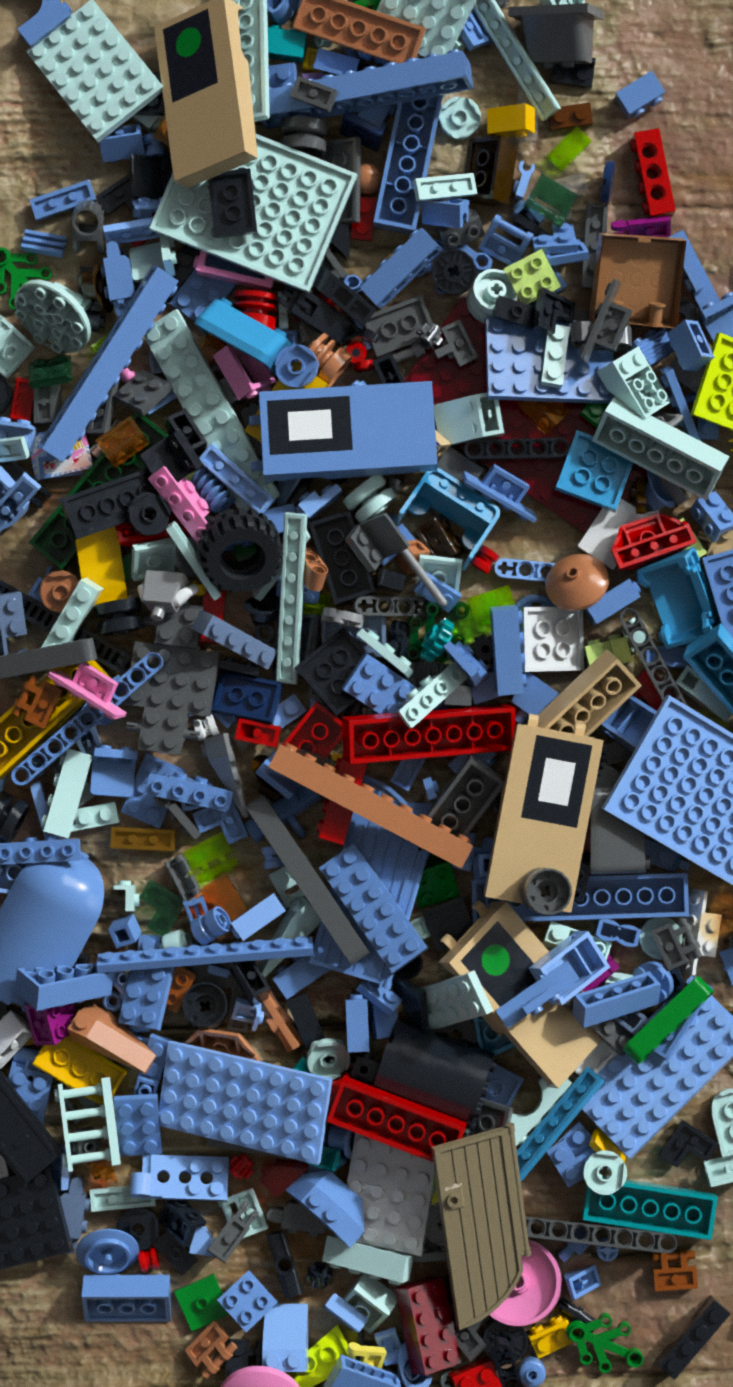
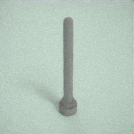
(424, 577)

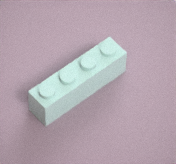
(67, 794)
(368, 1259)

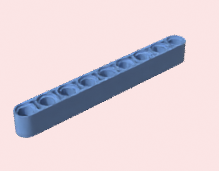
(77, 723)

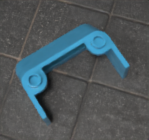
(242, 332)
(457, 504)

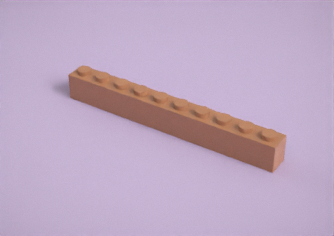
(370, 805)

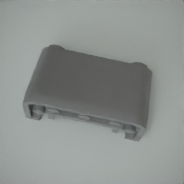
(614, 843)

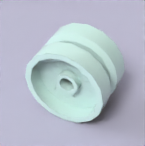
(485, 290)
(371, 501)

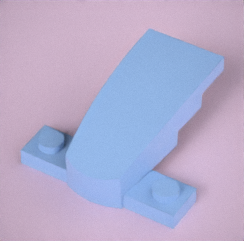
(15, 497)

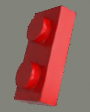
(363, 230)

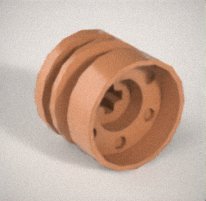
(330, 363)

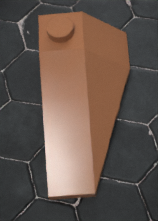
(102, 1033)

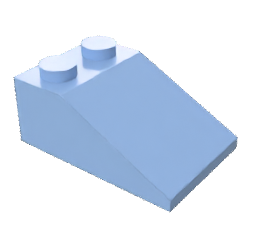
(286, 1338)

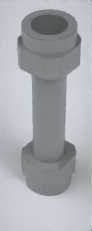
(416, 350)

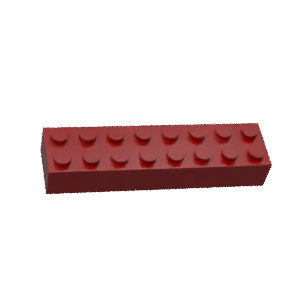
(436, 735)

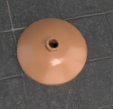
(581, 589)

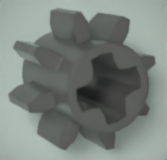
(429, 336)

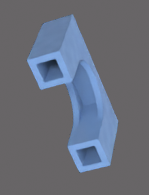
(48, 19)

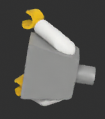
(167, 592)

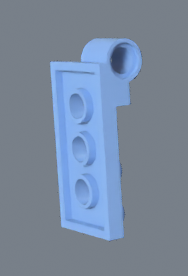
(146, 1185)

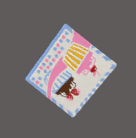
(78, 461)

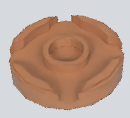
(57, 589)

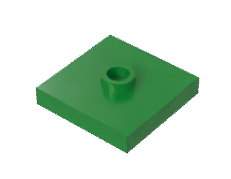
(200, 1301)

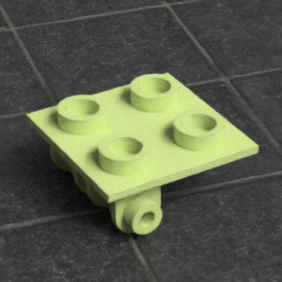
(530, 275)

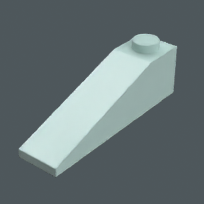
(297, 922)

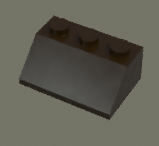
(493, 166)

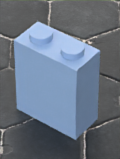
(258, 916)

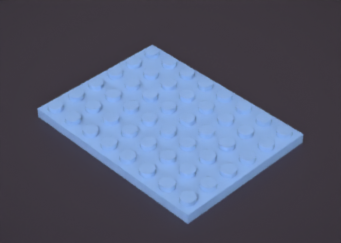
(681, 787)

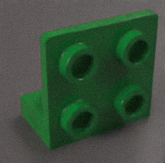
(436, 882)

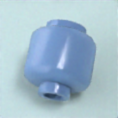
(528, 1365)

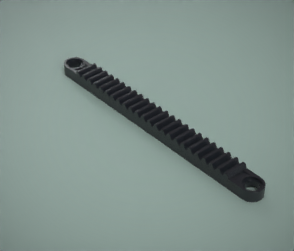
(45, 619)

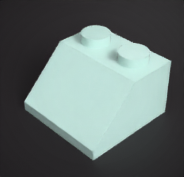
(371, 1300)

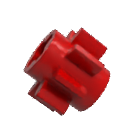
(241, 1166)

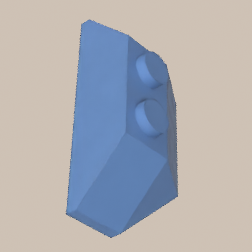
(331, 1204)

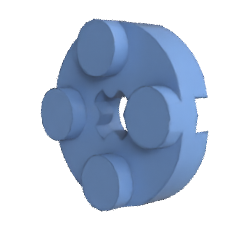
(284, 366)
(663, 977)

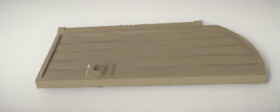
(481, 1220)

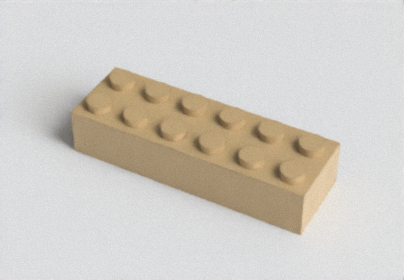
(590, 696)

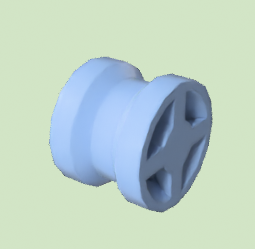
(606, 1253)

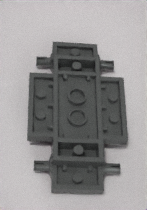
(179, 688)

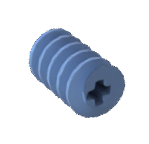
(211, 491)

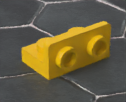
(550, 1336)

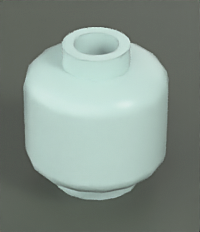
(175, 939)

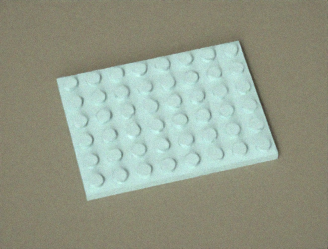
(295, 211)

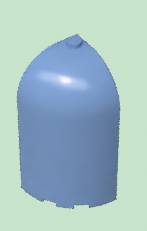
(47, 919)

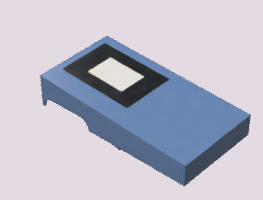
(346, 431)

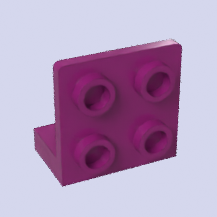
(50, 1025)

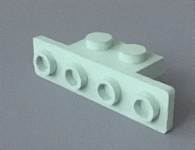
(430, 694)

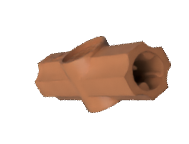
(281, 1022)

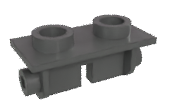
(183, 880)

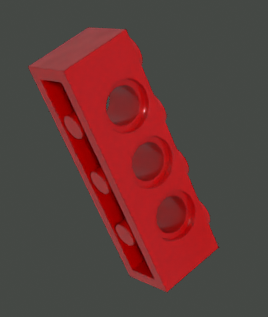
(652, 141)

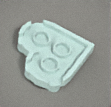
(723, 1120)

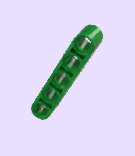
(668, 1020)

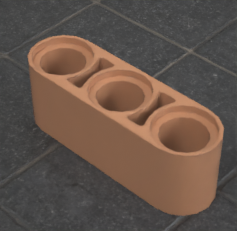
(315, 569)

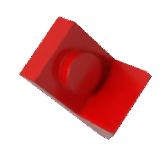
(257, 732)

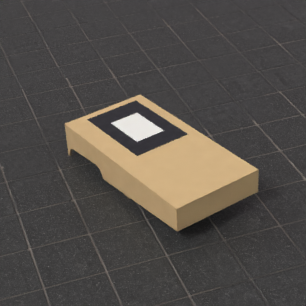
(543, 807)

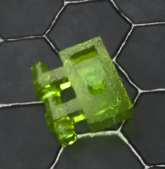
(208, 851)

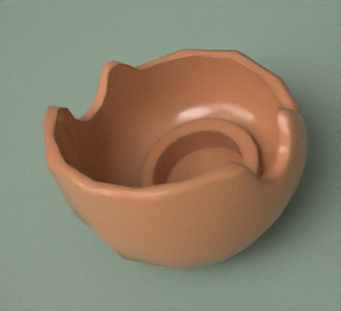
(370, 179)

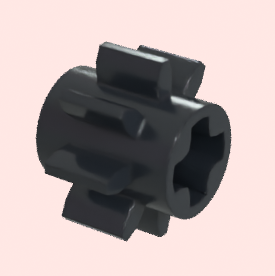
(319, 1275)

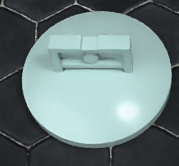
(54, 315)

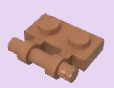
(206, 1345)

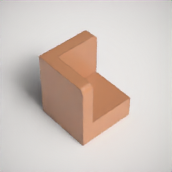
(416, 548)

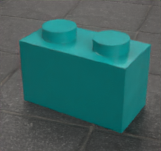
(286, 44)

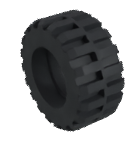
(240, 574)

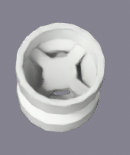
(206, 727)

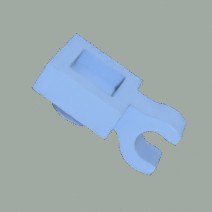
(521, 186)

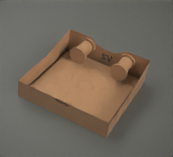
(648, 274)

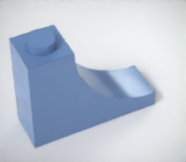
(354, 1373)

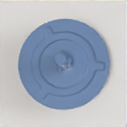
(107, 1251)

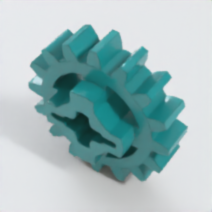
(436, 639)

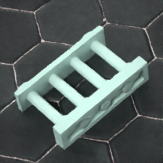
(108, 1132)

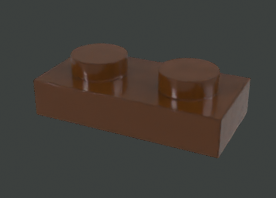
(571, 116)

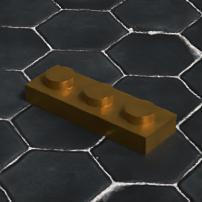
(143, 839)

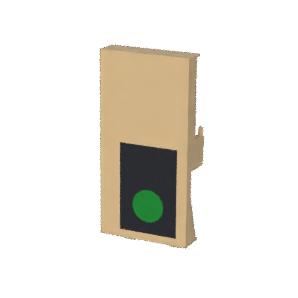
(206, 92)
(500, 953)

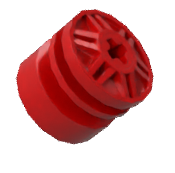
(257, 305)

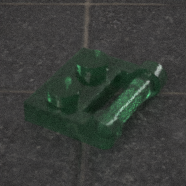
(553, 195)

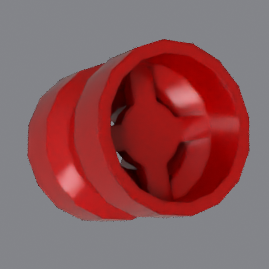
(487, 555)

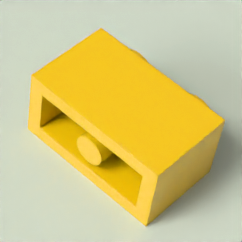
(511, 120)

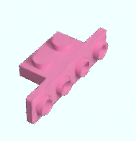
(182, 500)
(92, 687)

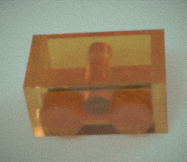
(224, 895)

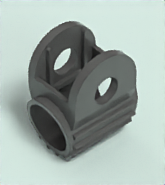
(88, 232)

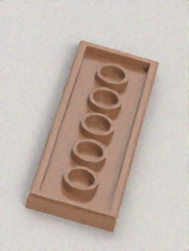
(360, 29)

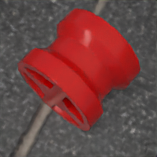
(149, 1260)

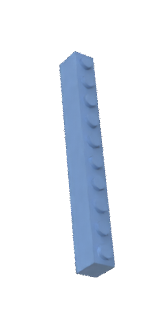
(108, 363)

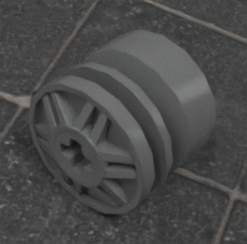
(557, 887)

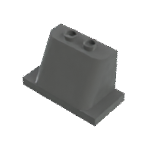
(558, 33)

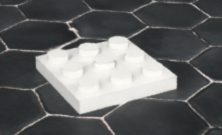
(552, 639)

